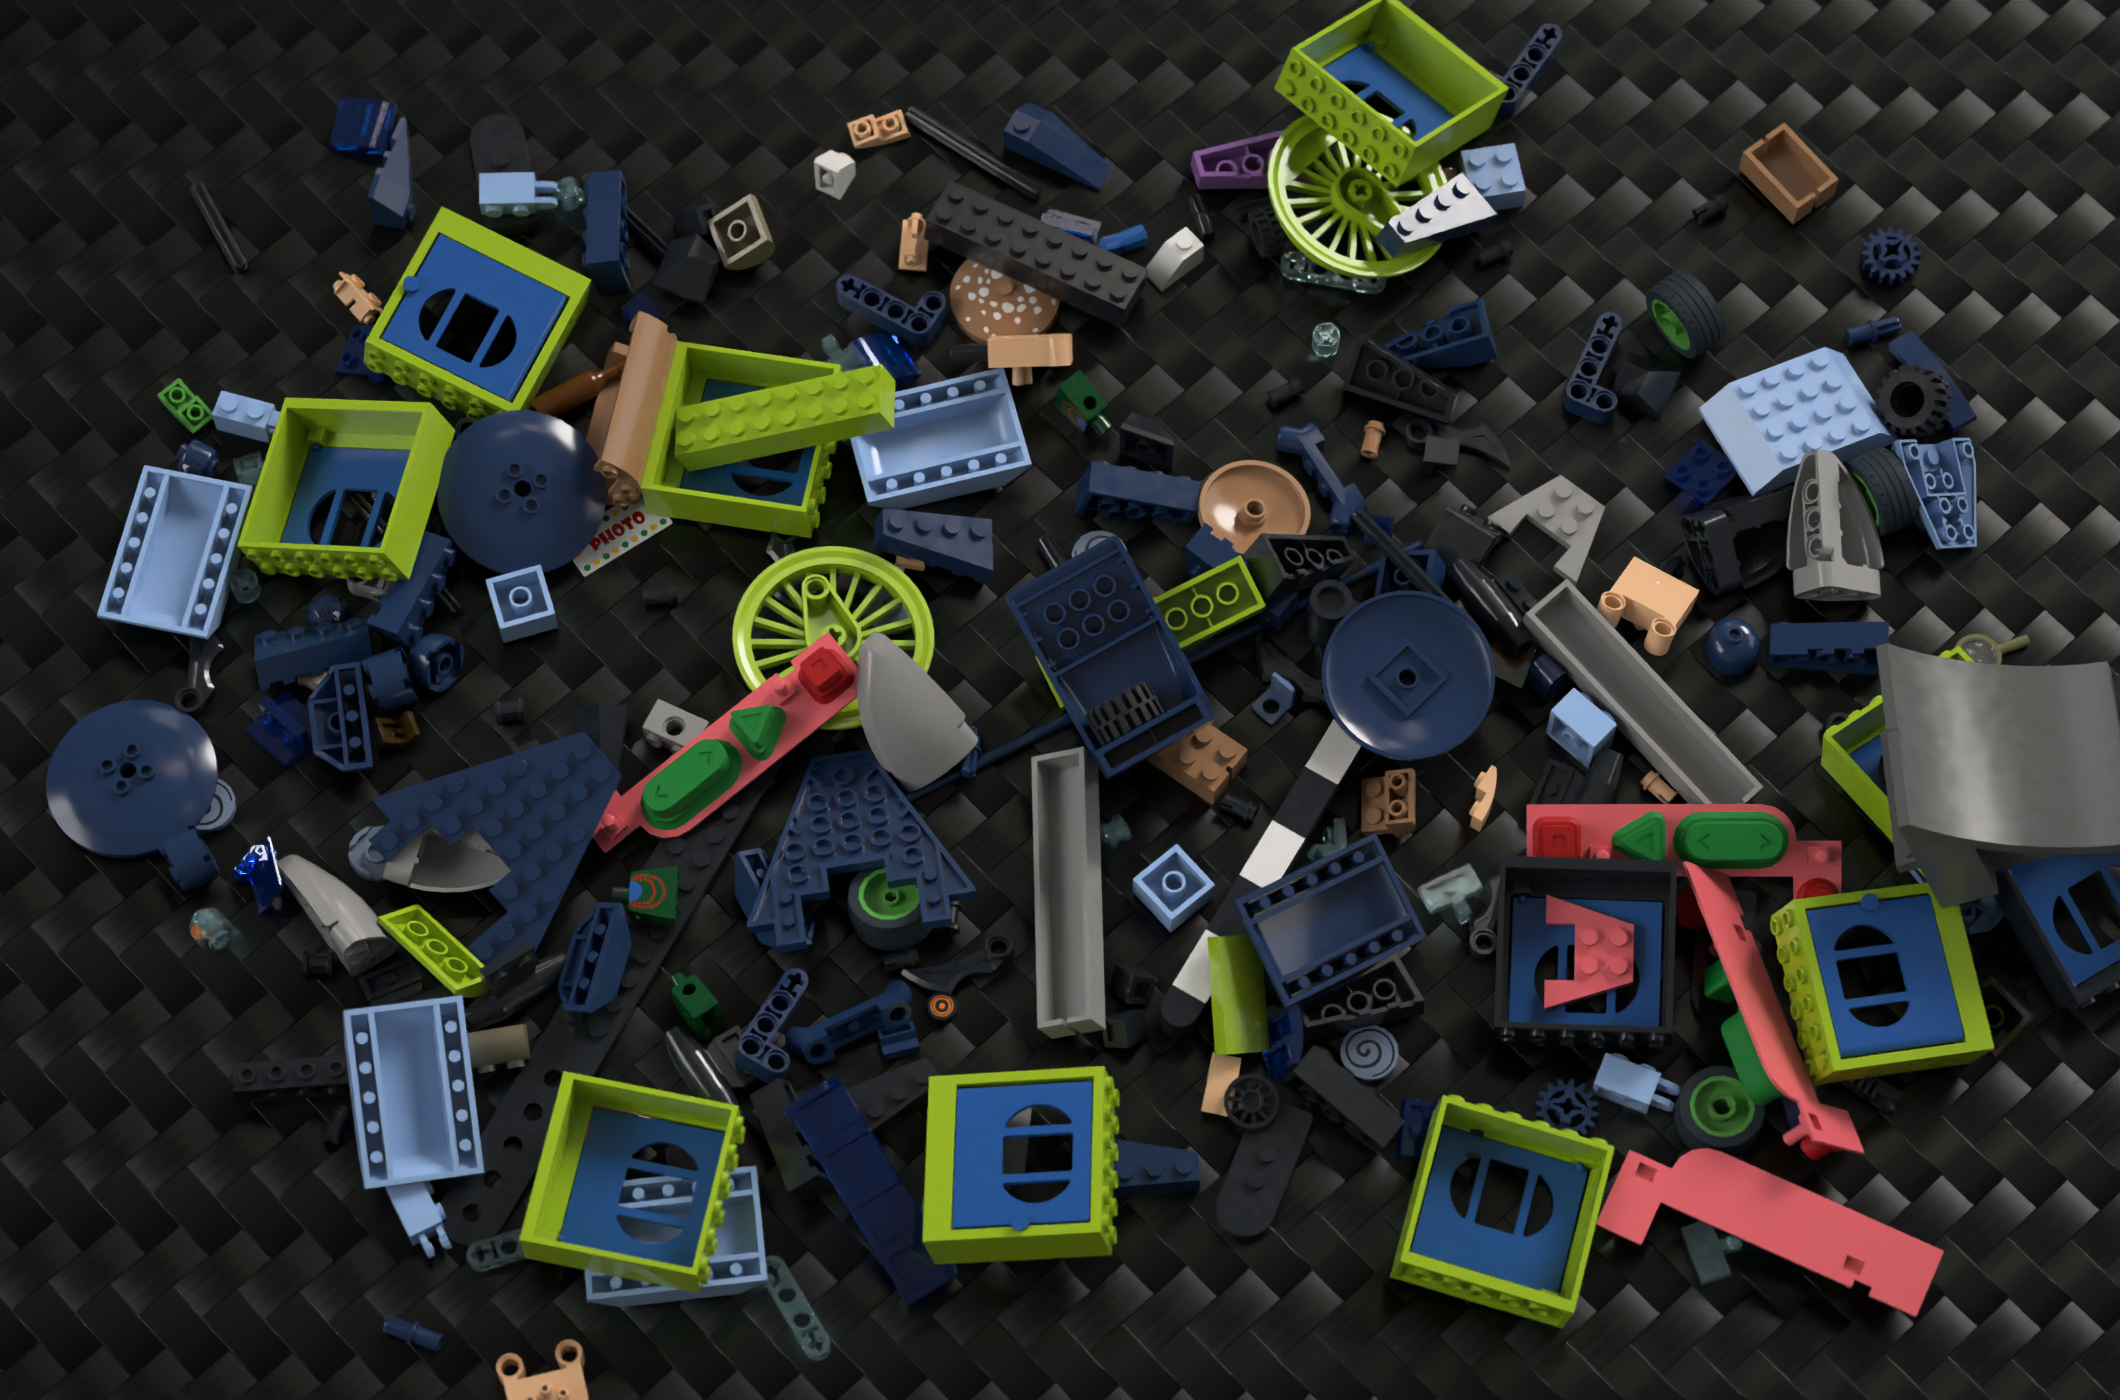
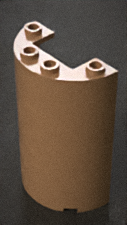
(630, 407)

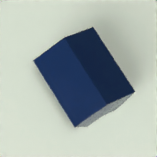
(899, 1041)

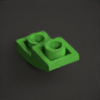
(185, 406)

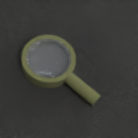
(1985, 650)

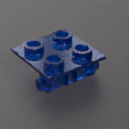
(353, 355)
(1702, 473)
(262, 870)

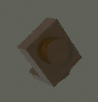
(394, 733)

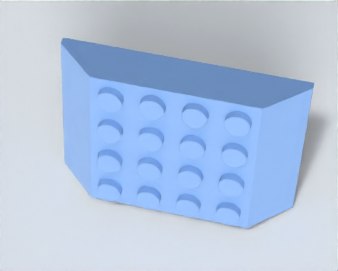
(1790, 410)
(944, 443)
(177, 553)
(412, 1092)
(740, 1248)

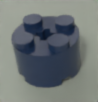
(390, 679)
(189, 858)

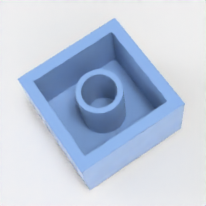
(1495, 175)
(521, 603)
(1581, 727)
(1173, 888)

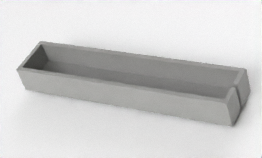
(1638, 700)
(1068, 893)

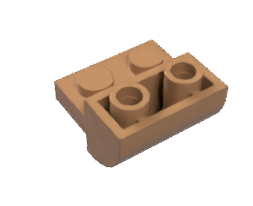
(1389, 803)

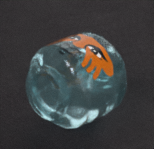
(211, 929)

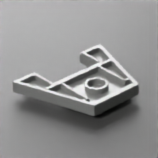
(1564, 515)

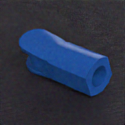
(1124, 240)

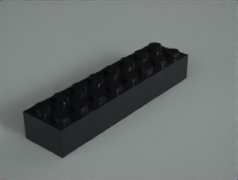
(1035, 253)

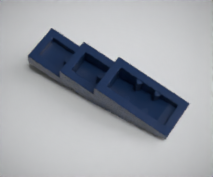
(1912, 351)

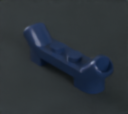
(1309, 445)
(819, 1041)

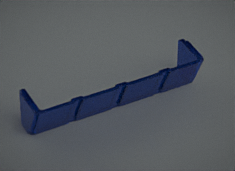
(869, 1187)

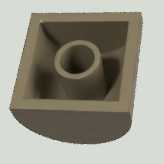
(742, 234)
(498, 1047)

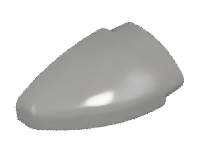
(1831, 534)
(908, 716)
(437, 866)
(338, 914)

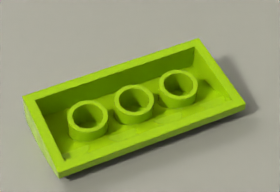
(435, 949)
(1237, 995)

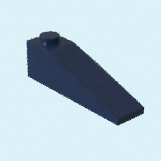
(1050, 142)
(391, 187)
(1452, 341)

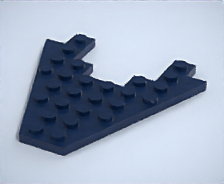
(530, 810)
(851, 821)

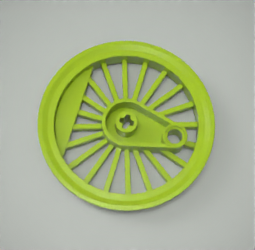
(1350, 193)
(828, 614)

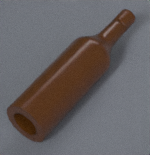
(575, 391)

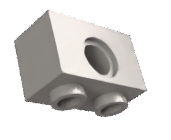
(667, 717)

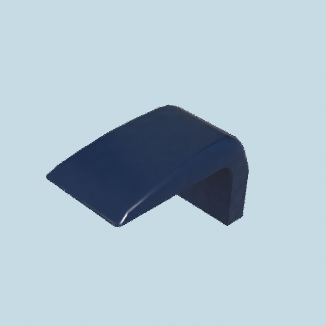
(1103, 635)

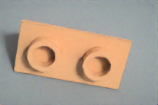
(913, 245)
(352, 289)

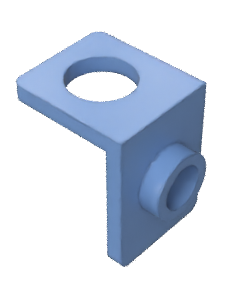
(1280, 691)

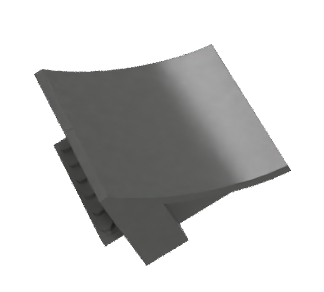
(1996, 766)

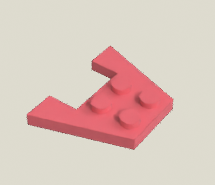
(1601, 953)

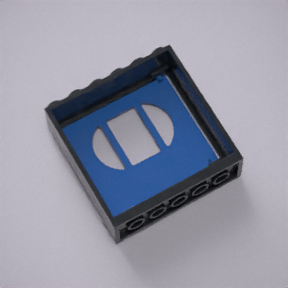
(1612, 887)
(2028, 901)

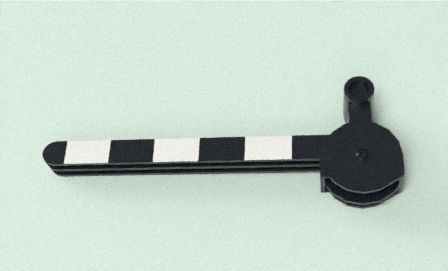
(1286, 834)

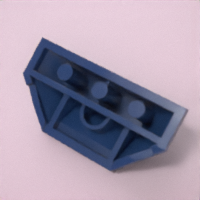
(341, 719)
(749, 875)
(595, 959)

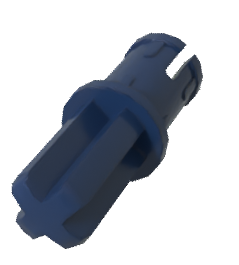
(1872, 330)
(969, 762)
(413, 1333)

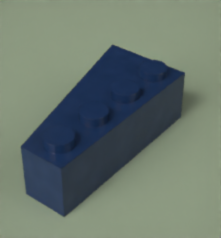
(310, 650)

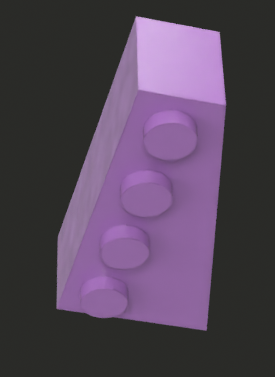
(1236, 164)

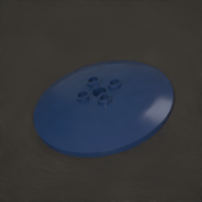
(515, 531)
(1416, 636)
(132, 814)

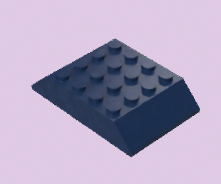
(1329, 920)

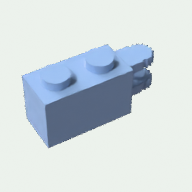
(514, 194)
(245, 416)
(1633, 1084)
(419, 1213)

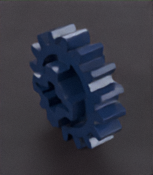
(1893, 265)
(1577, 1112)

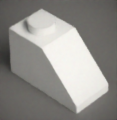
(834, 173)
(1175, 259)

